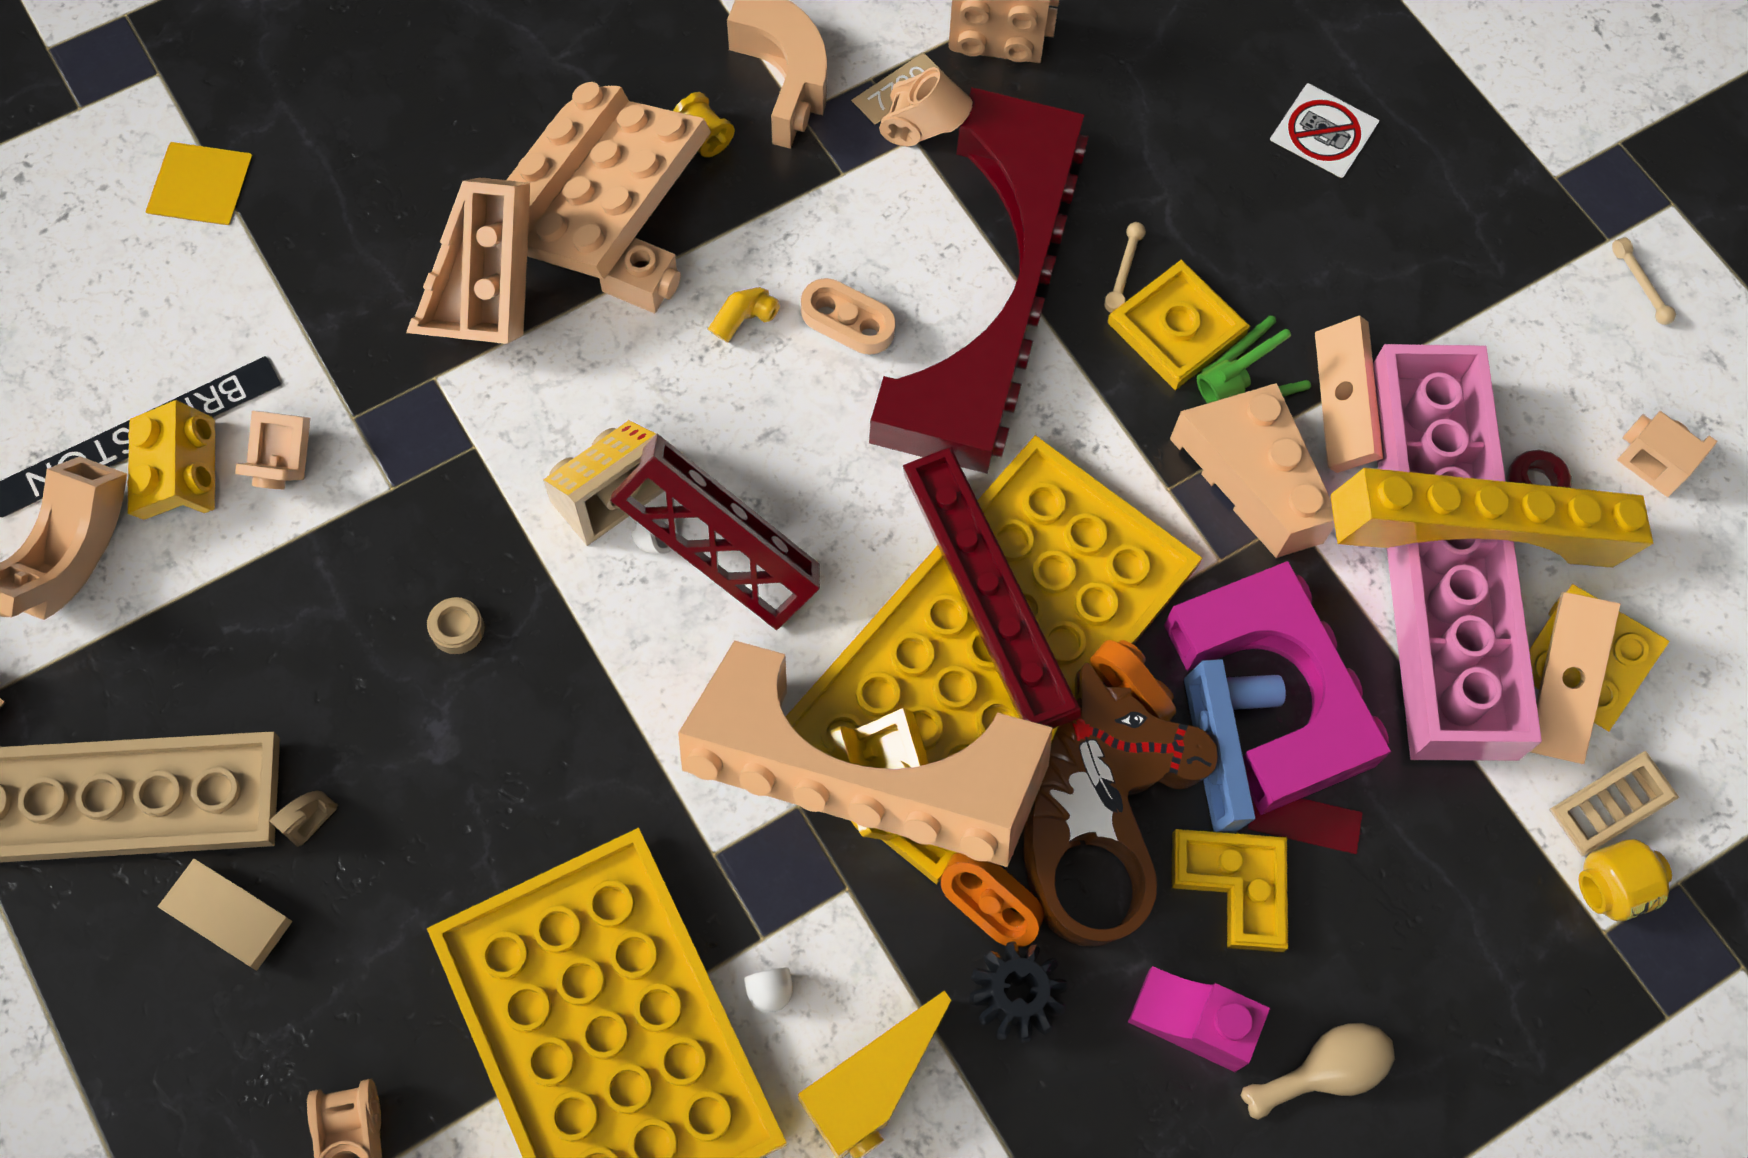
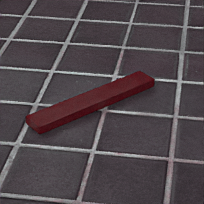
(991, 591)

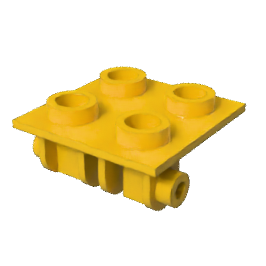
(1629, 662)

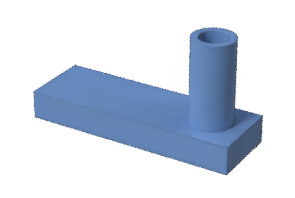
(1211, 708)

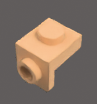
(275, 449)

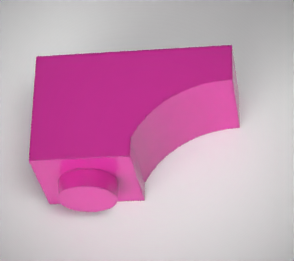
(1200, 1018)

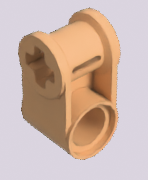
(924, 108)
(345, 1122)

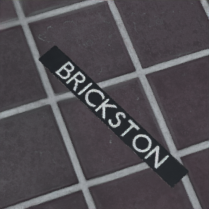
(113, 445)

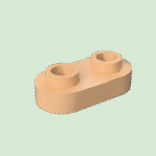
(851, 316)

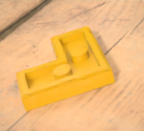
(1250, 872)

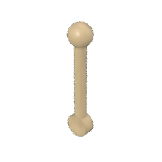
(1135, 232)
(1623, 249)

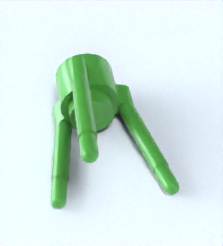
(1230, 377)

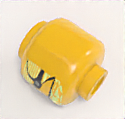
(1625, 880)

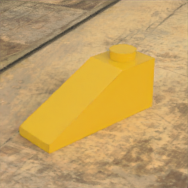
(864, 1090)

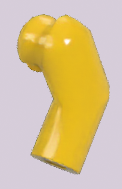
(741, 306)

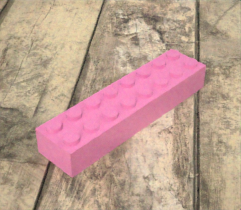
(1455, 598)

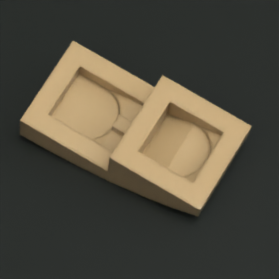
(225, 914)

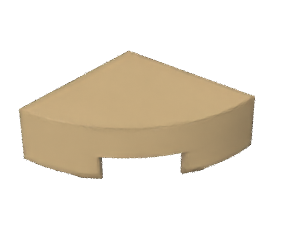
(304, 816)

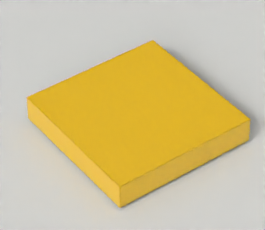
(1178, 324)

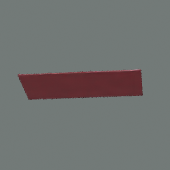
(1312, 824)

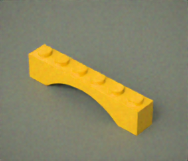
(1410, 507)

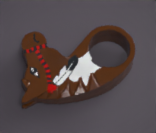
(1085, 793)

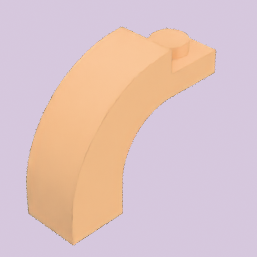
(792, 44)
(67, 540)

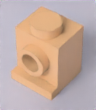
(643, 276)
(1663, 451)

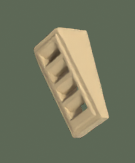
(1649, 779)

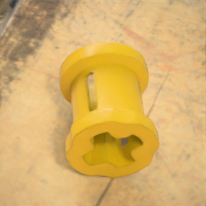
(721, 129)

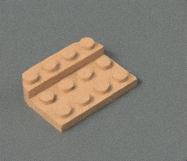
(602, 175)

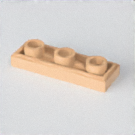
(1348, 395)
(1583, 641)

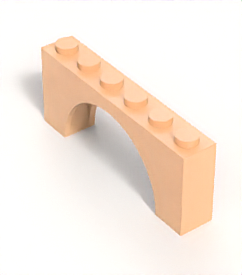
(961, 803)

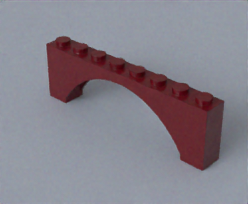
(962, 400)

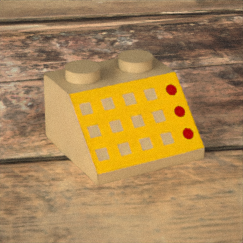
(584, 484)

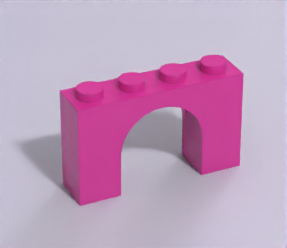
(1277, 615)

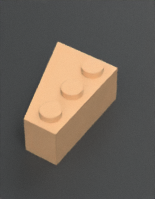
(481, 266)
(1261, 465)

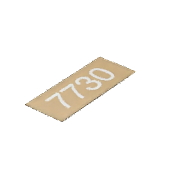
(877, 101)

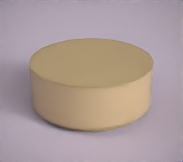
(455, 625)

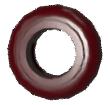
(1541, 461)

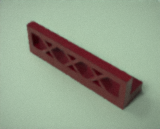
(731, 519)

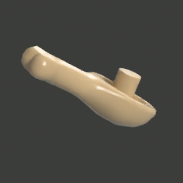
(1341, 1063)

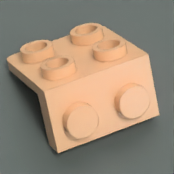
(1002, 28)

